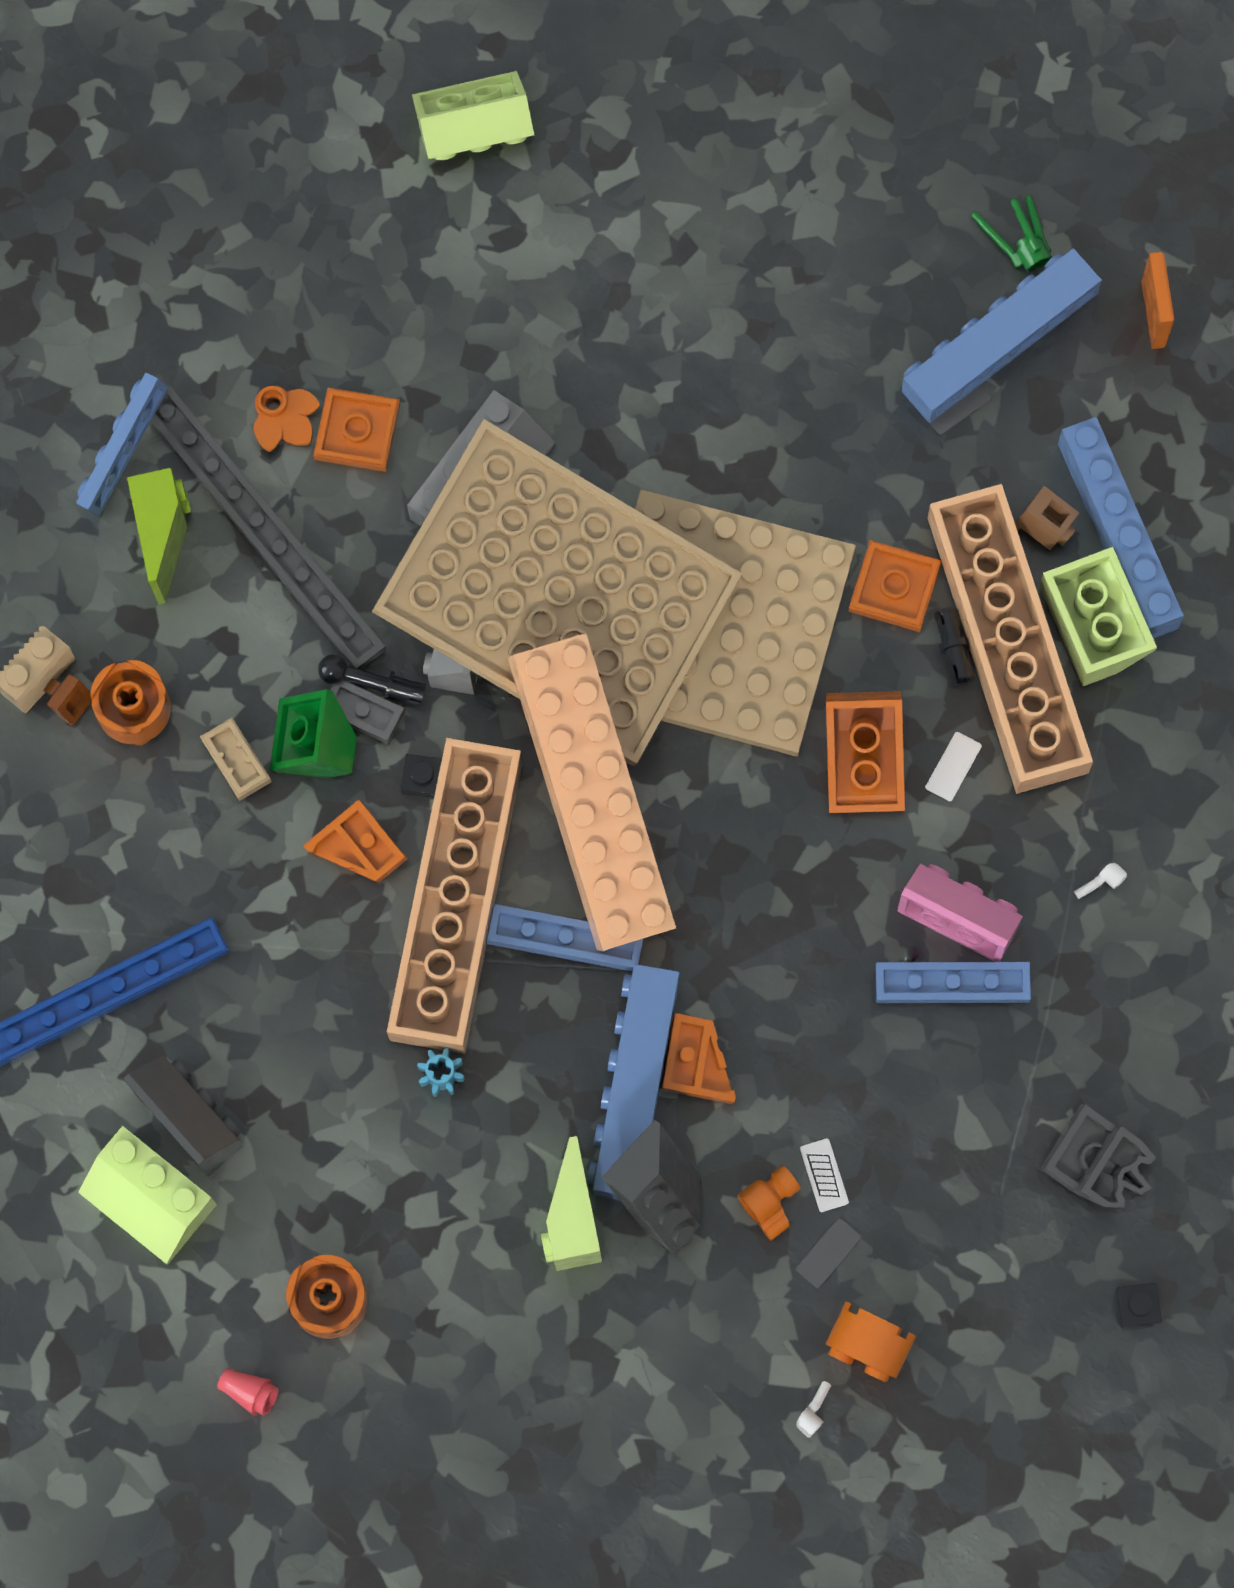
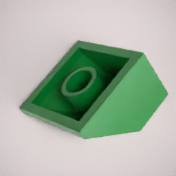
(312, 736)

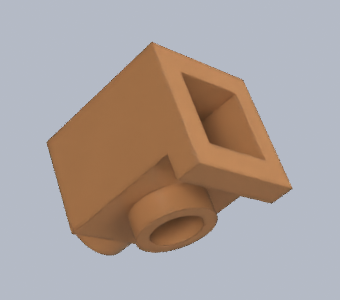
(1048, 519)

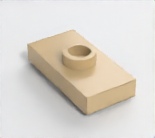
(235, 759)

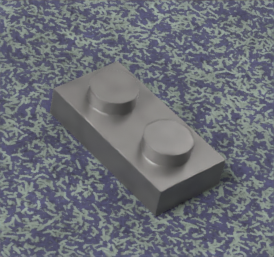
(368, 711)

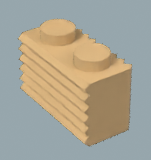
(33, 668)

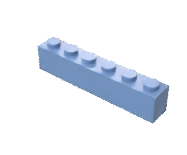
(1000, 335)
(1119, 522)
(636, 1067)

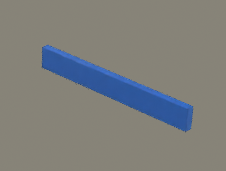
(110, 989)

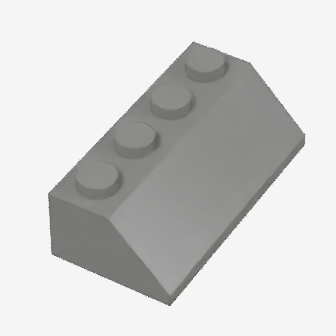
(500, 413)

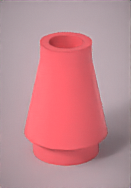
(249, 1391)

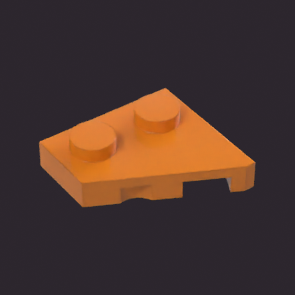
(358, 844)
(694, 1061)

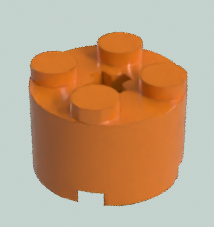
(125, 682)
(315, 1278)
(870, 1342)

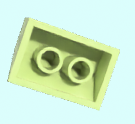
(473, 115)
(1097, 615)
(146, 1195)

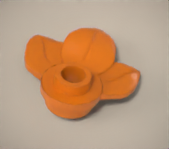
(286, 422)

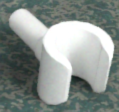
(1111, 874)
(808, 1421)

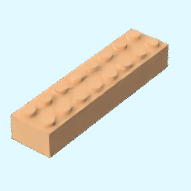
(1009, 639)
(591, 792)
(455, 896)

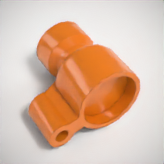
(764, 1198)

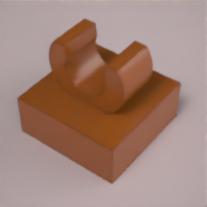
(68, 699)

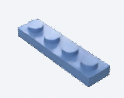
(126, 435)
(556, 937)
(953, 982)

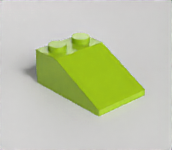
(161, 523)

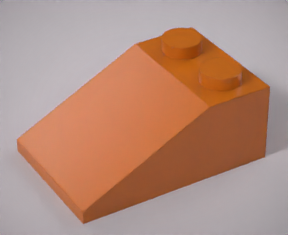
(865, 752)

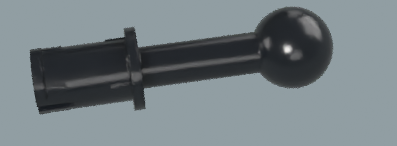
(334, 670)

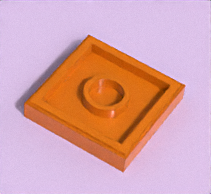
(1157, 300)
(356, 429)
(894, 586)

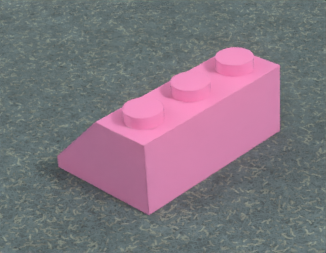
(960, 911)

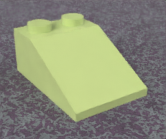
(570, 1220)

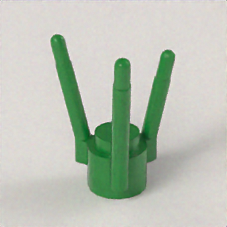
(1033, 248)

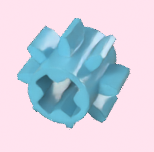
(435, 1063)

